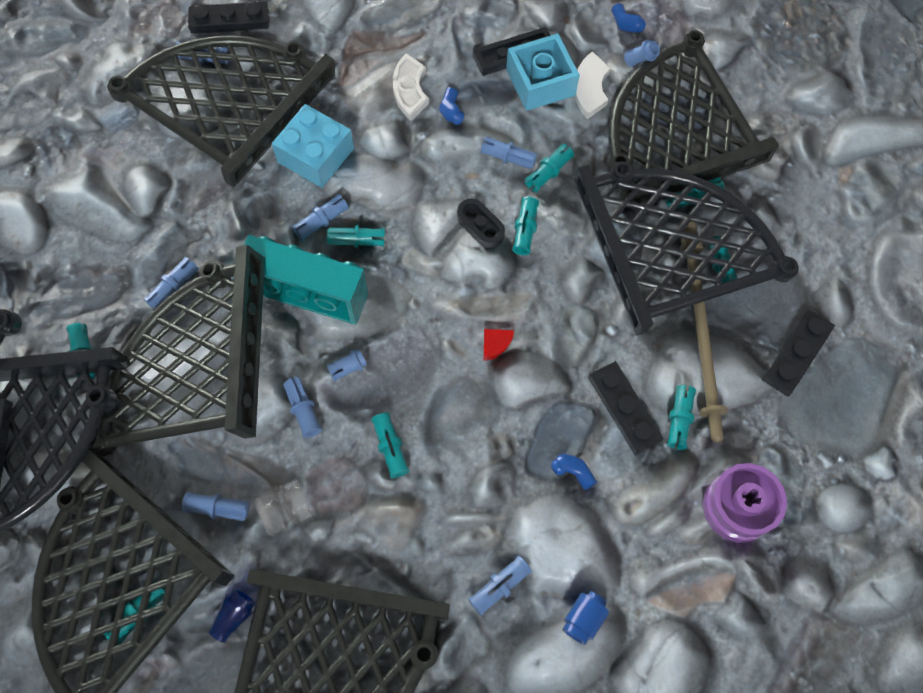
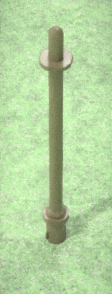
(713, 410)

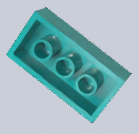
(311, 280)

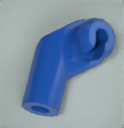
(627, 22)
(449, 109)
(576, 466)

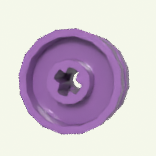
(744, 503)

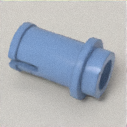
(646, 52)
(347, 365)

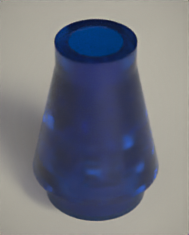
(232, 614)

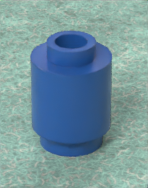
(586, 617)

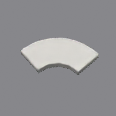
(407, 86)
(589, 91)

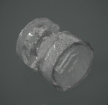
(282, 507)

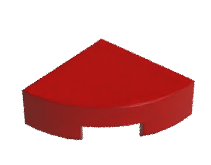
(496, 342)

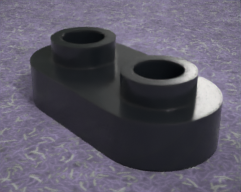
(482, 224)

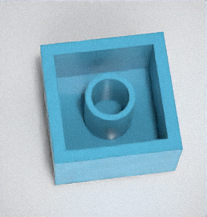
(542, 72)
(313, 145)

